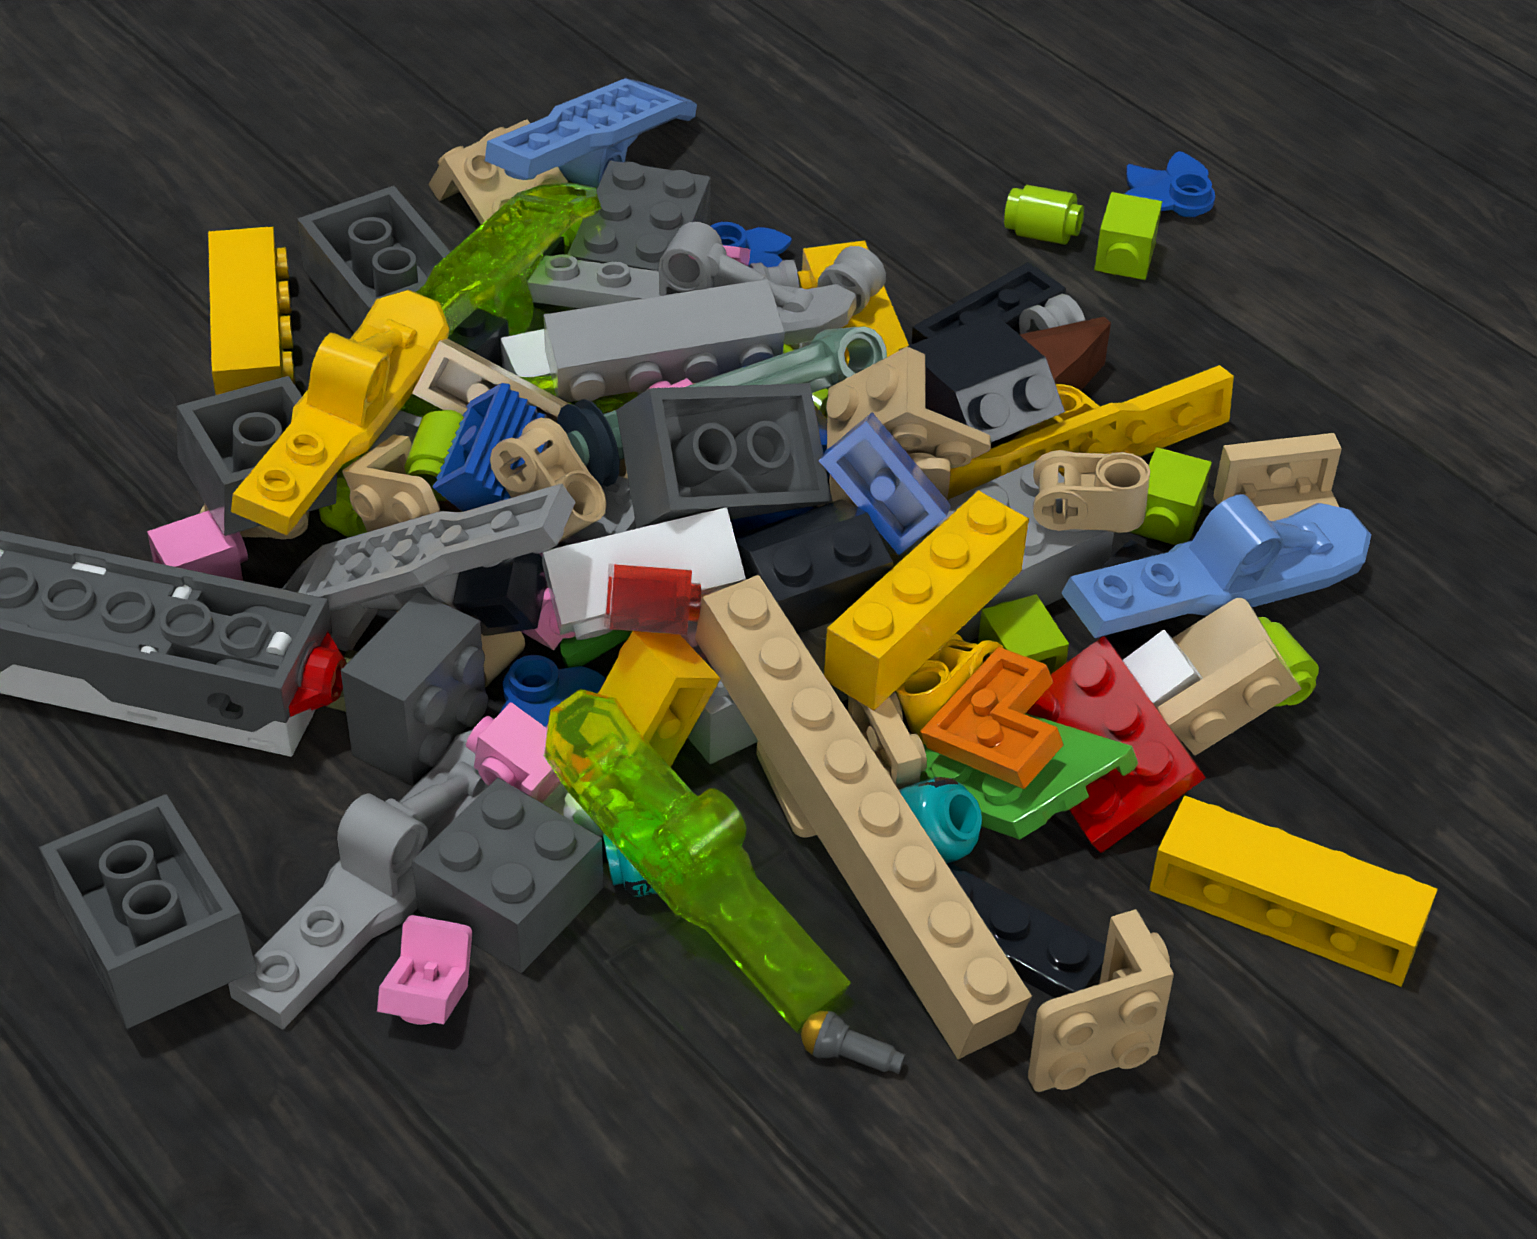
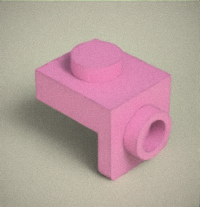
(429, 972)

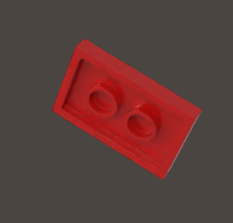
(1106, 699)

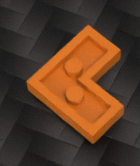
(988, 724)

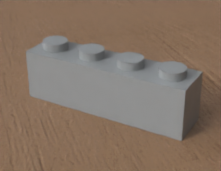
(661, 339)

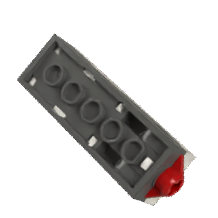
(163, 644)

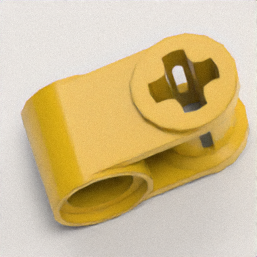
(940, 679)

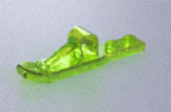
(503, 253)
(687, 851)

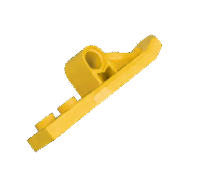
(349, 403)
(1127, 427)

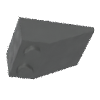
(722, 449)

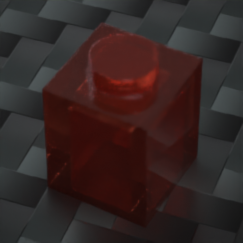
(651, 599)

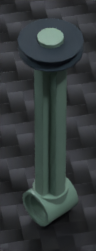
(821, 364)

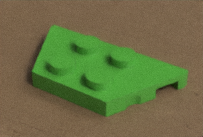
(1053, 790)

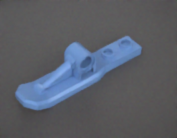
(587, 132)
(1229, 558)

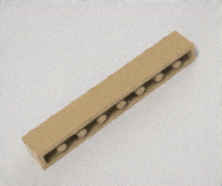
(861, 818)

